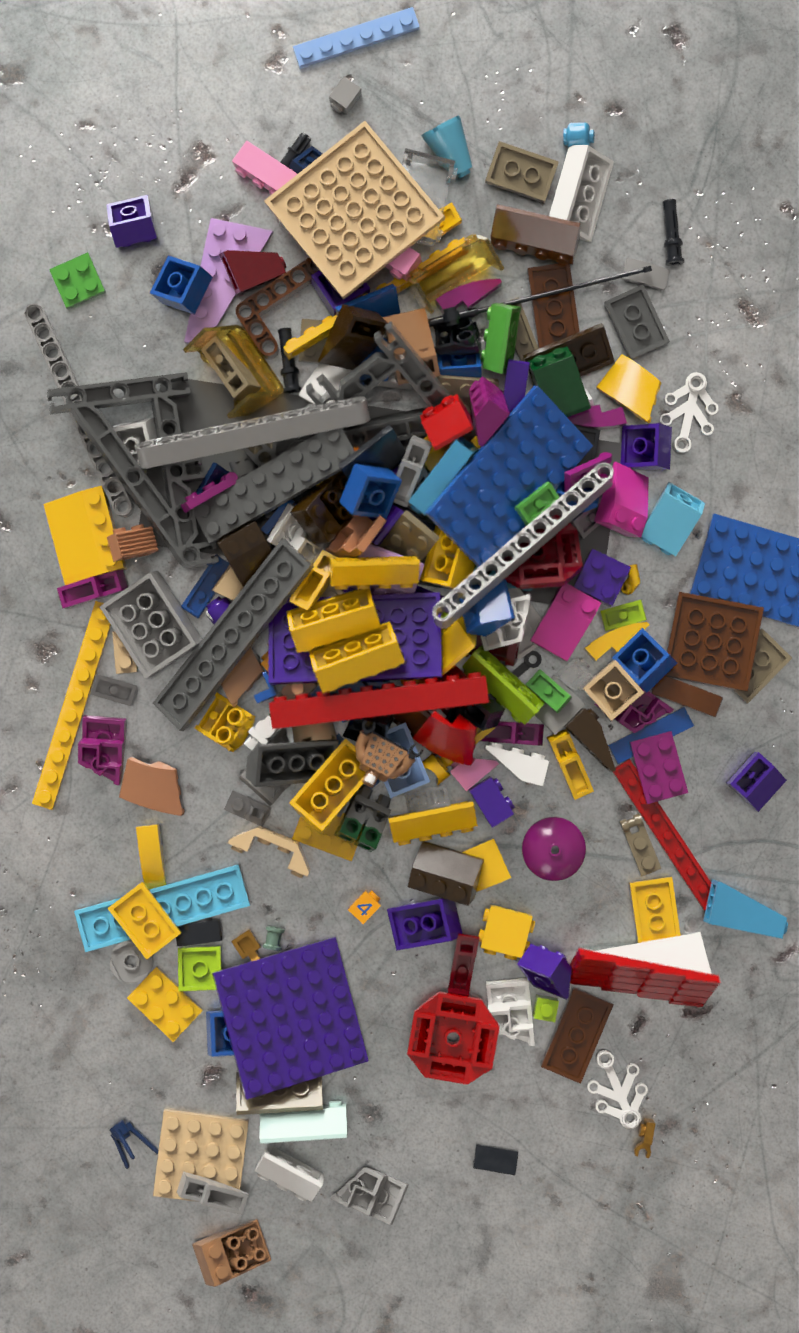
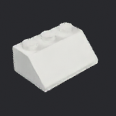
(289, 1173)

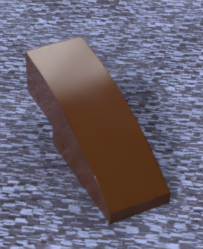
(688, 696)

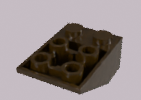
(352, 337)
(321, 511)

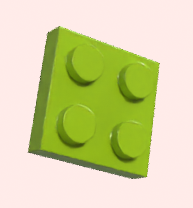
(197, 966)

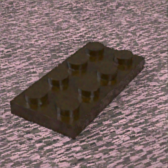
(588, 347)

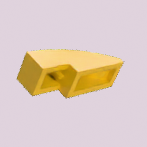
(314, 584)
(614, 639)
(570, 764)
(151, 855)

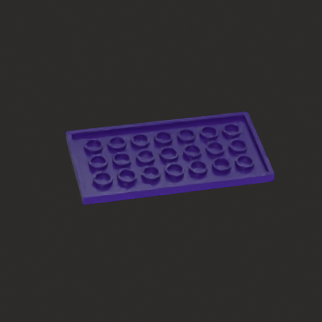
(412, 625)

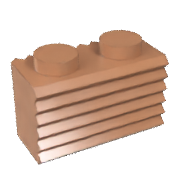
(132, 543)

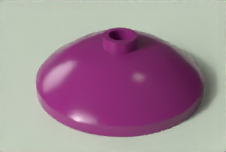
(538, 845)

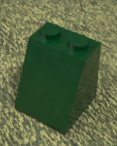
(560, 380)

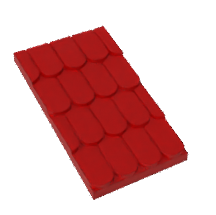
(657, 969)

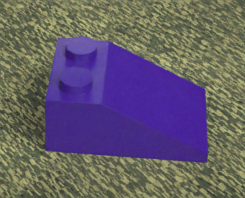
(424, 923)

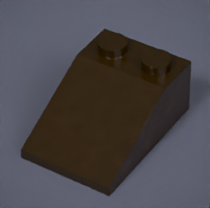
(245, 551)
(590, 734)

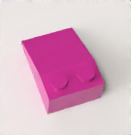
(625, 502)
(565, 621)

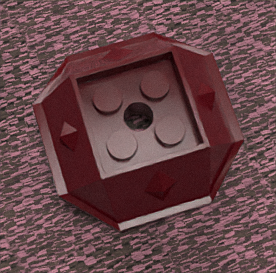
(556, 565)

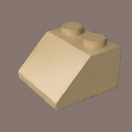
(613, 690)

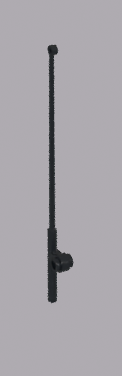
(452, 316)

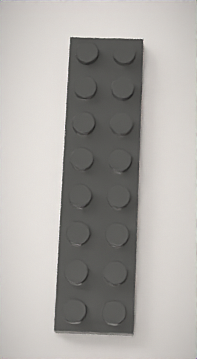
(273, 484)

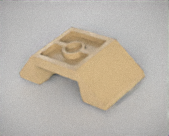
(298, 865)

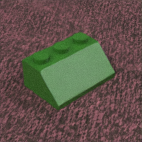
(500, 337)

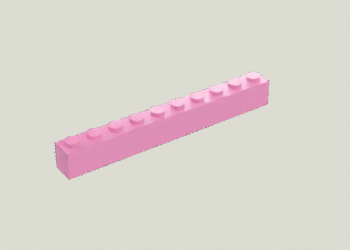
(272, 175)

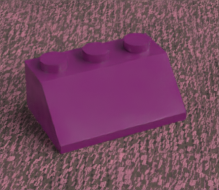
(487, 409)

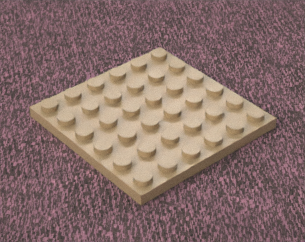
(354, 210)

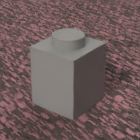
(344, 96)

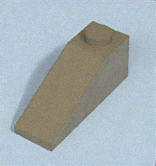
(230, 369)

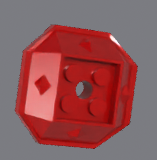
(457, 1060)

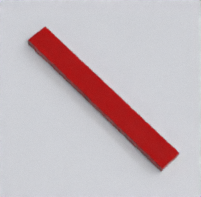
(665, 833)

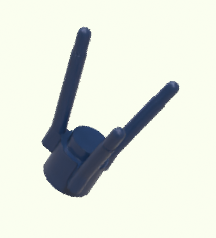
(120, 1133)

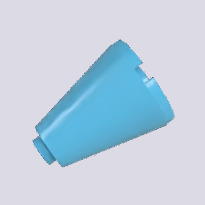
(450, 142)

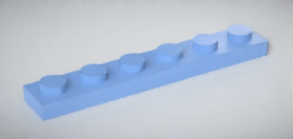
(356, 37)

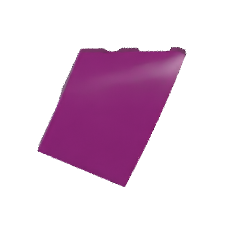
(642, 712)
(103, 746)

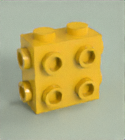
(505, 932)

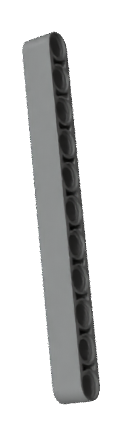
(69, 380)
(253, 432)
(520, 554)

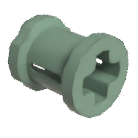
(273, 938)

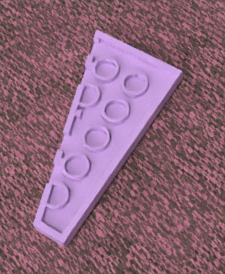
(220, 292)

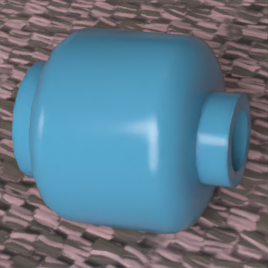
(578, 134)

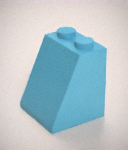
(672, 519)

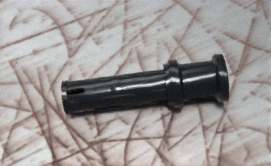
(672, 242)
(289, 371)

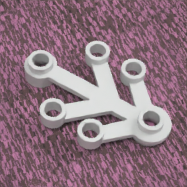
(690, 409)
(619, 1093)

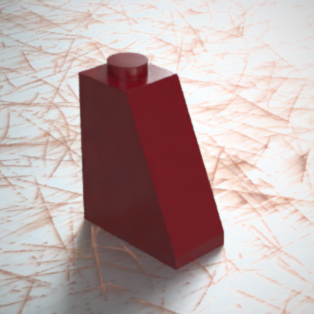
(251, 268)

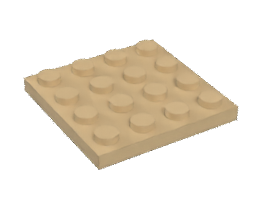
(200, 1146)

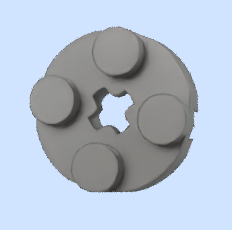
(127, 972)

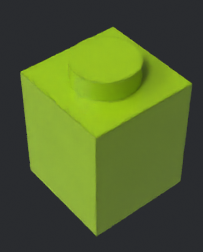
(545, 1008)

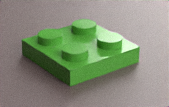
(77, 280)

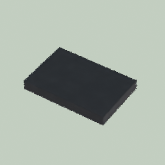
(381, 451)

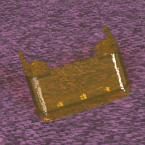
(452, 270)
(246, 351)

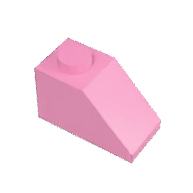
(470, 775)

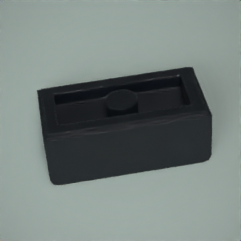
(495, 1159)

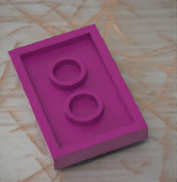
(658, 767)

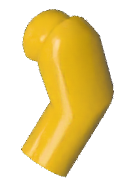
(632, 581)

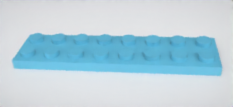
(182, 900)

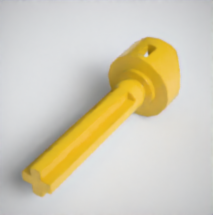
(440, 765)

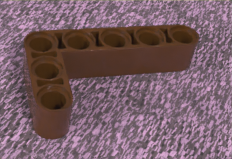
(274, 300)

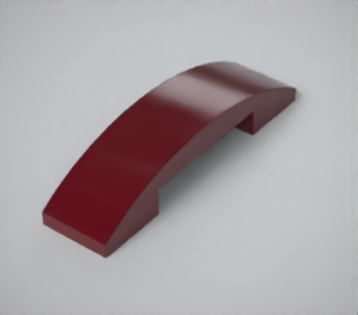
(463, 964)

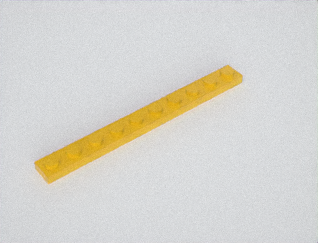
(316, 334)
(72, 709)

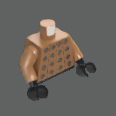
(381, 757)

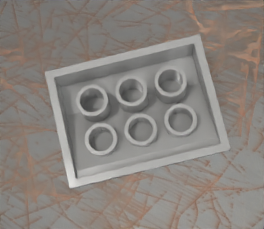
(151, 624)

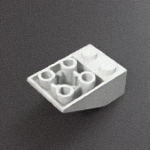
(524, 767)

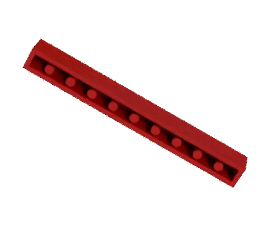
(378, 701)

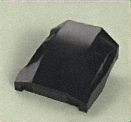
(458, 339)

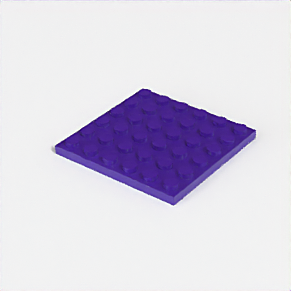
(290, 1017)

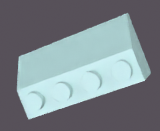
(305, 1125)

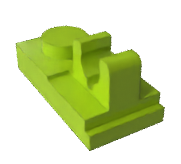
(623, 615)

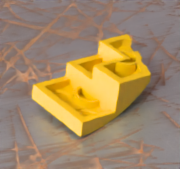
(631, 387)
(493, 868)

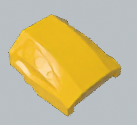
(226, 723)

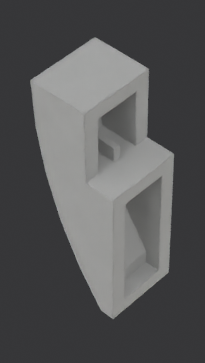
(411, 468)
(212, 1193)

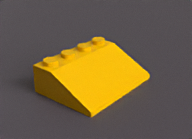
(80, 534)

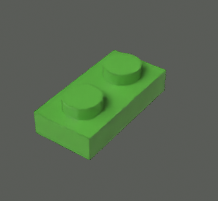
(536, 503)
(548, 691)

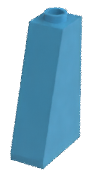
(442, 474)
(737, 911)

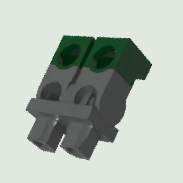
(364, 819)

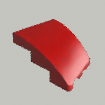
(448, 740)

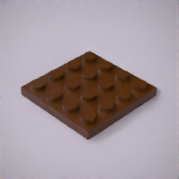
(714, 641)

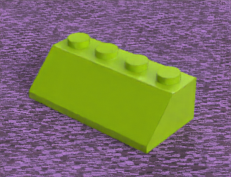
(504, 685)

